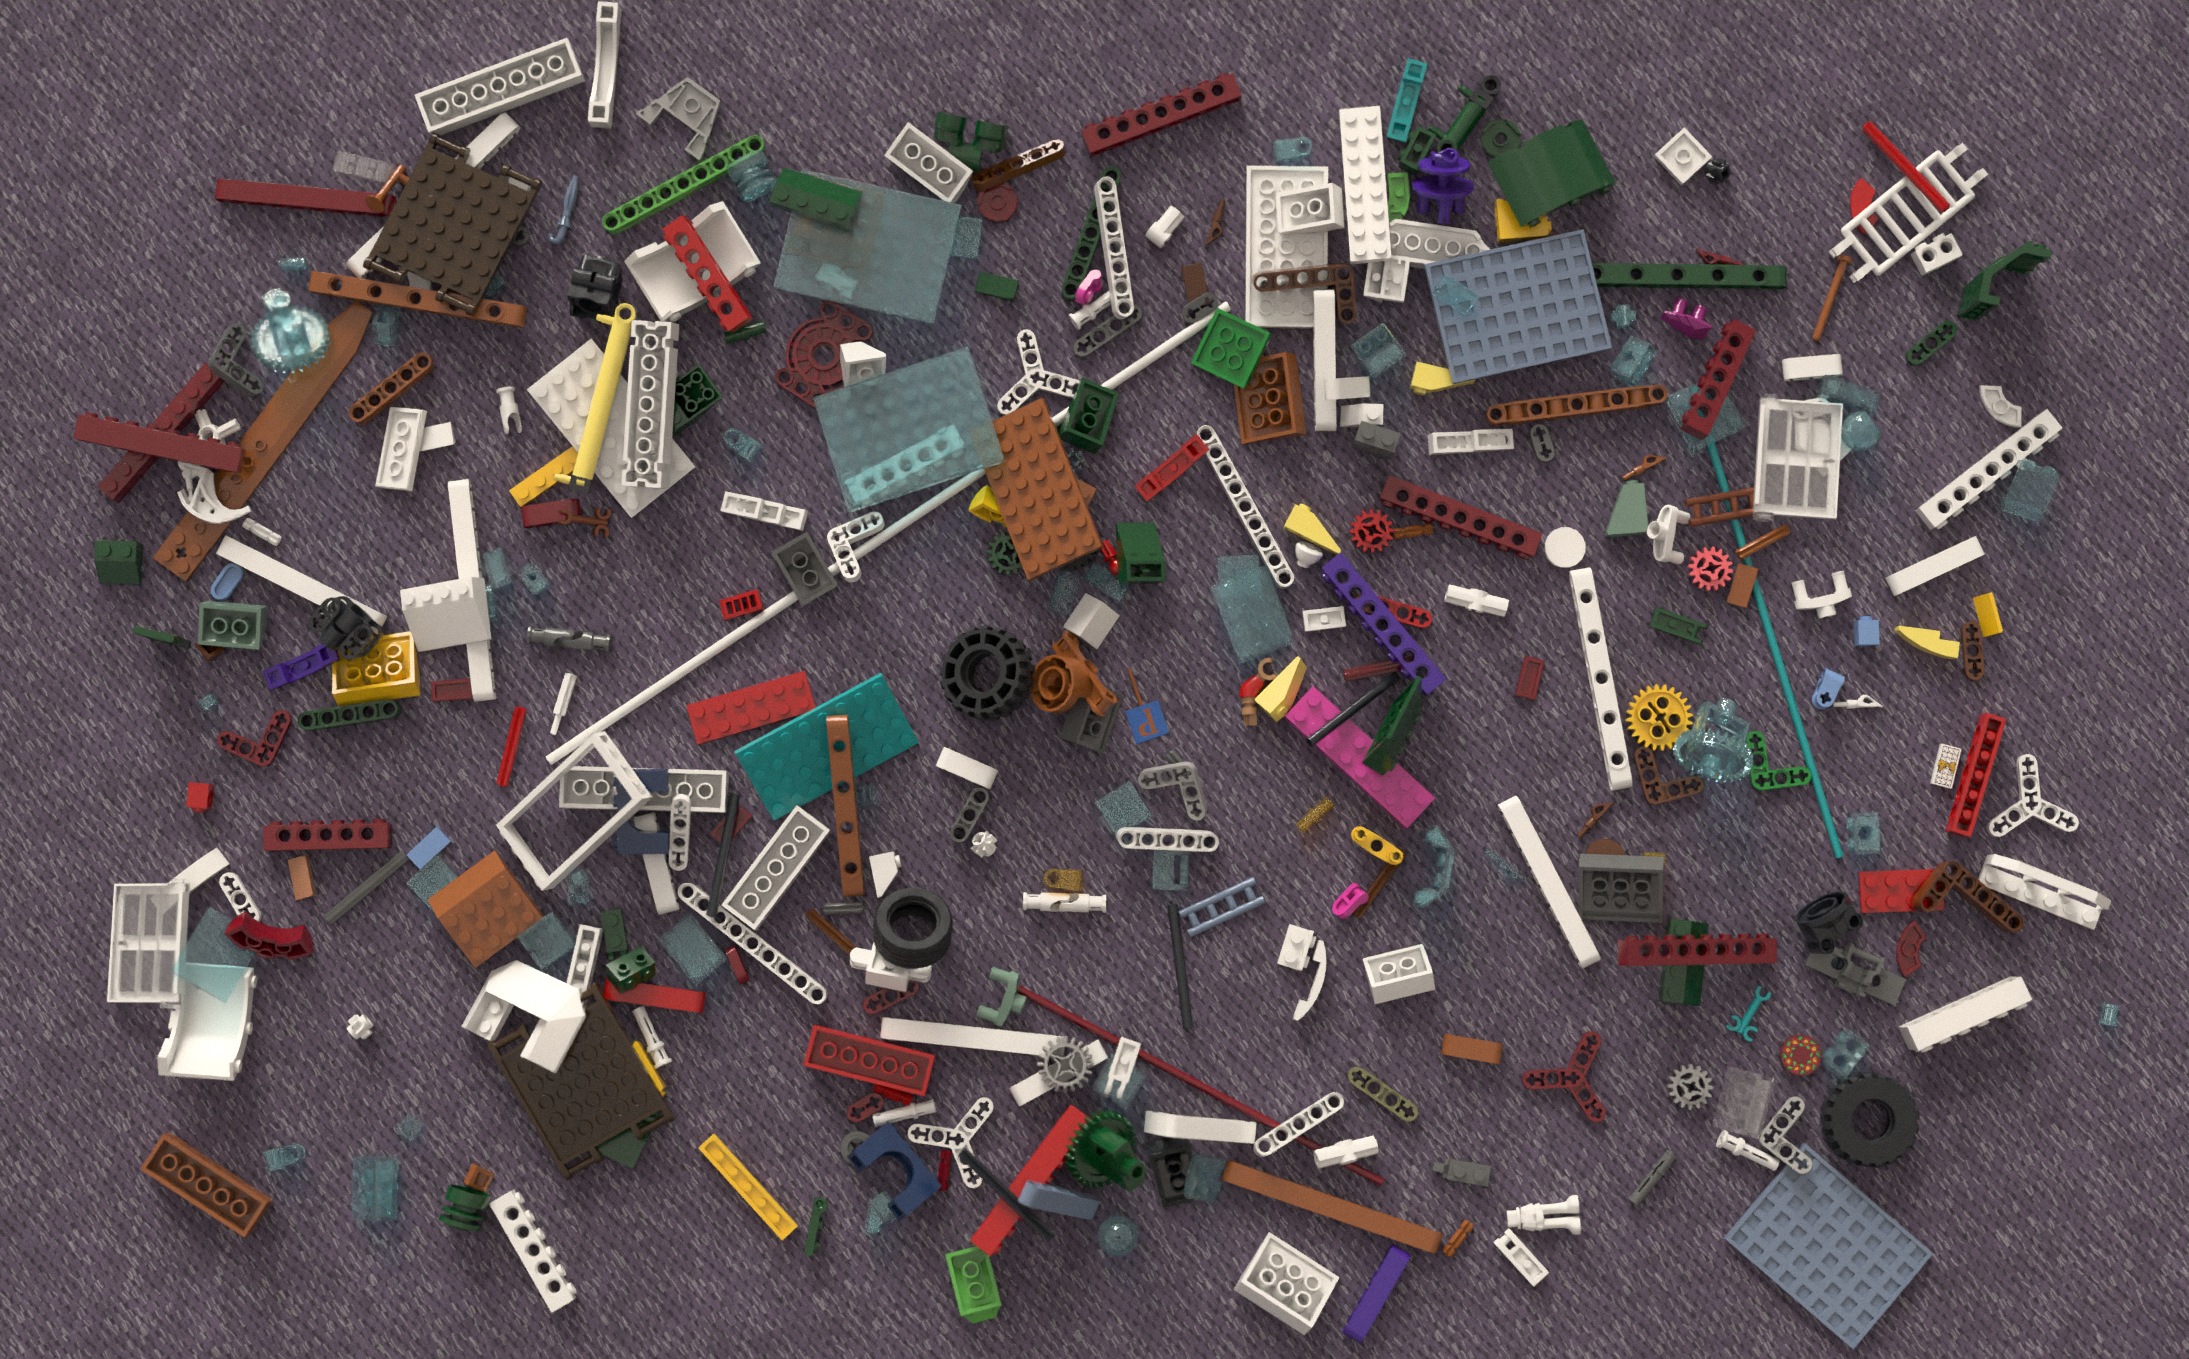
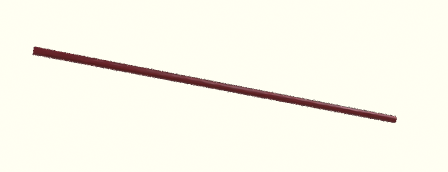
(1188, 1079)

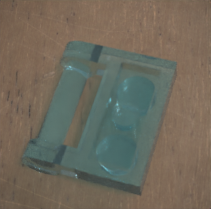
(1164, 870)

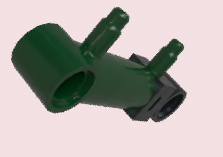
(1470, 115)

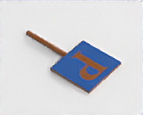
(1146, 719)

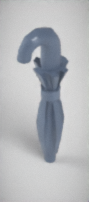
(564, 223)

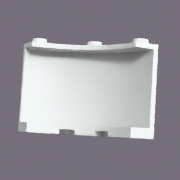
(665, 277)
(209, 1034)

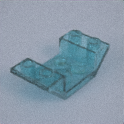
(1437, 840)

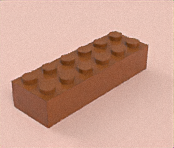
(206, 1184)

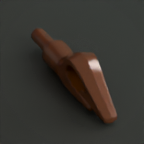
(1215, 224)
(1590, 823)

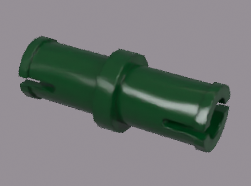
(745, 332)

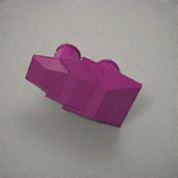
(1693, 325)

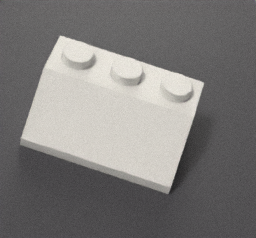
(1399, 974)

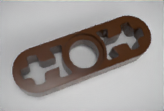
(1966, 636)

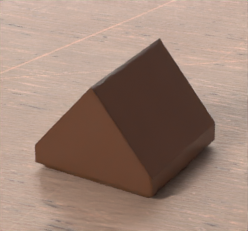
(210, 652)

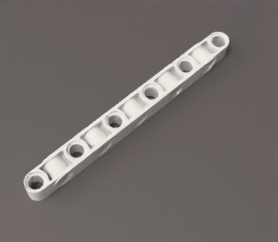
(1603, 694)

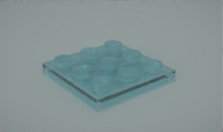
(1726, 424)

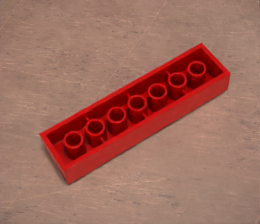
(1038, 1169)

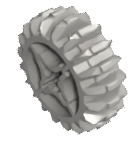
(1054, 1079)

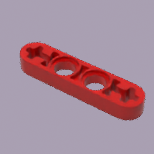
(1394, 606)

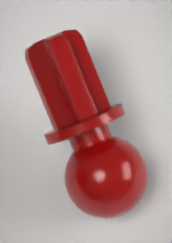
(1110, 556)

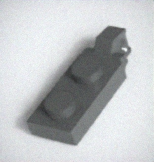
(1464, 1171)

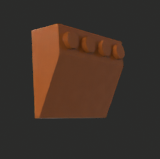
(1272, 401)

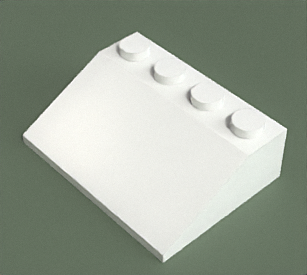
(447, 613)
(1286, 1283)

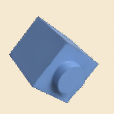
(1866, 632)

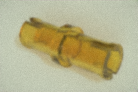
(1314, 815)

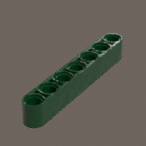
(1087, 243)

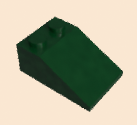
(1088, 416)

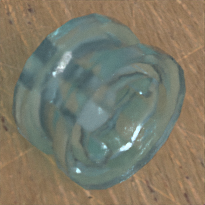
(208, 702)

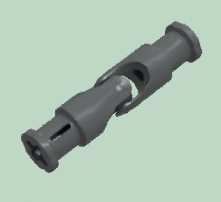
(585, 640)

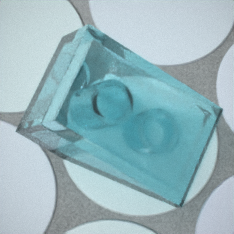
(693, 949)

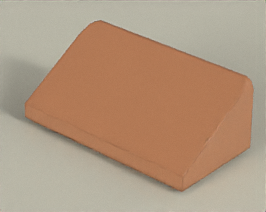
(301, 877)

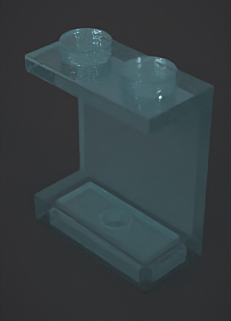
(2030, 490)

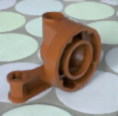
(1066, 678)

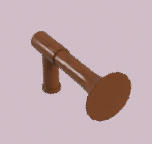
(375, 202)

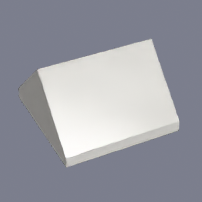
(1091, 620)

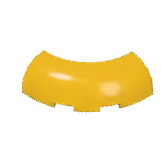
(986, 507)

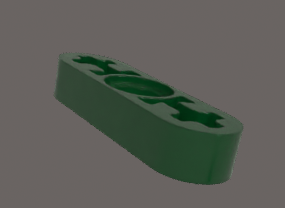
(1939, 344)

